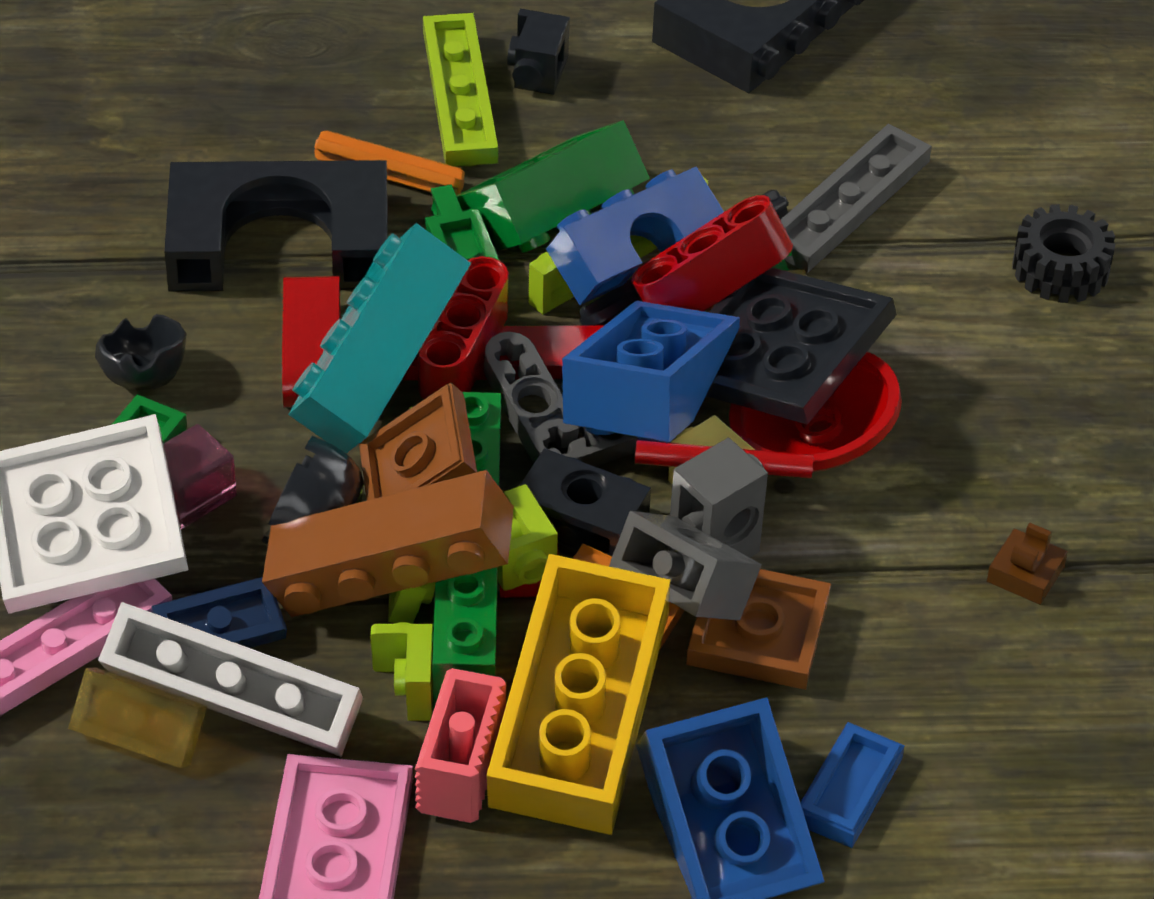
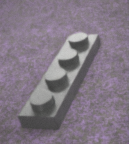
(852, 194)

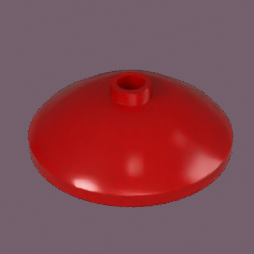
(842, 430)

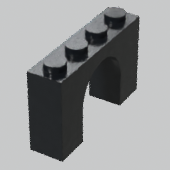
(742, 41)
(220, 197)

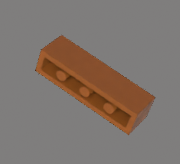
(389, 544)

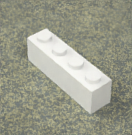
(231, 679)

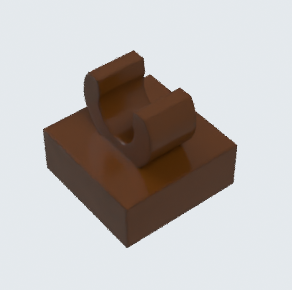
(1028, 564)

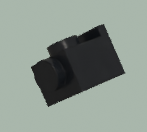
(539, 50)

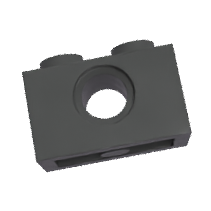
(722, 495)
(703, 572)

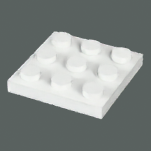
(86, 514)

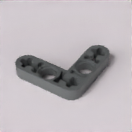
(542, 428)

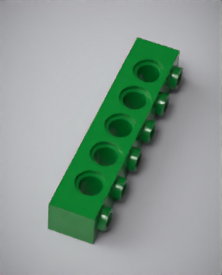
(468, 603)

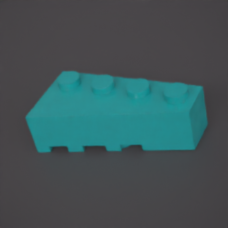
(377, 337)

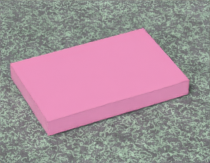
(337, 829)

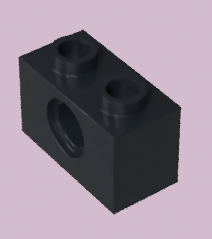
(584, 501)

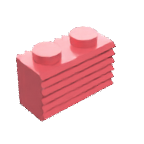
(460, 745)

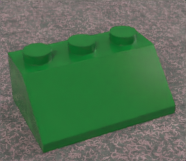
(549, 187)

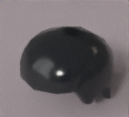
(142, 356)

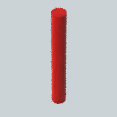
(676, 454)

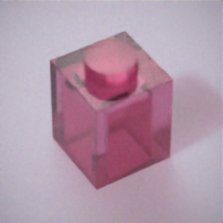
(199, 474)

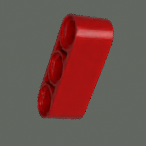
(716, 257)
(309, 312)
(460, 335)

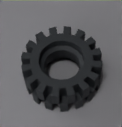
(1061, 273)

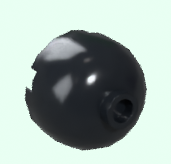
(318, 484)

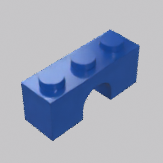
(597, 249)

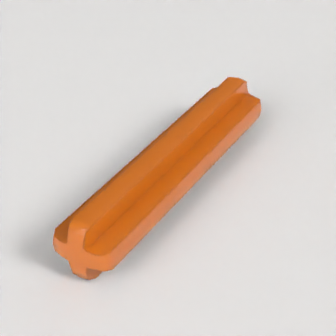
(401, 166)

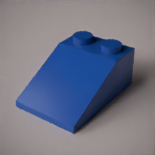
(645, 371)
(730, 804)

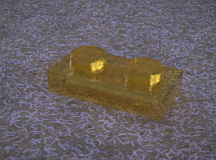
(137, 717)

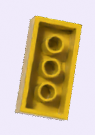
(578, 694)

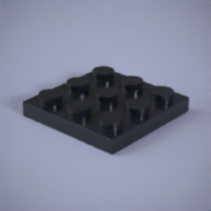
(795, 342)

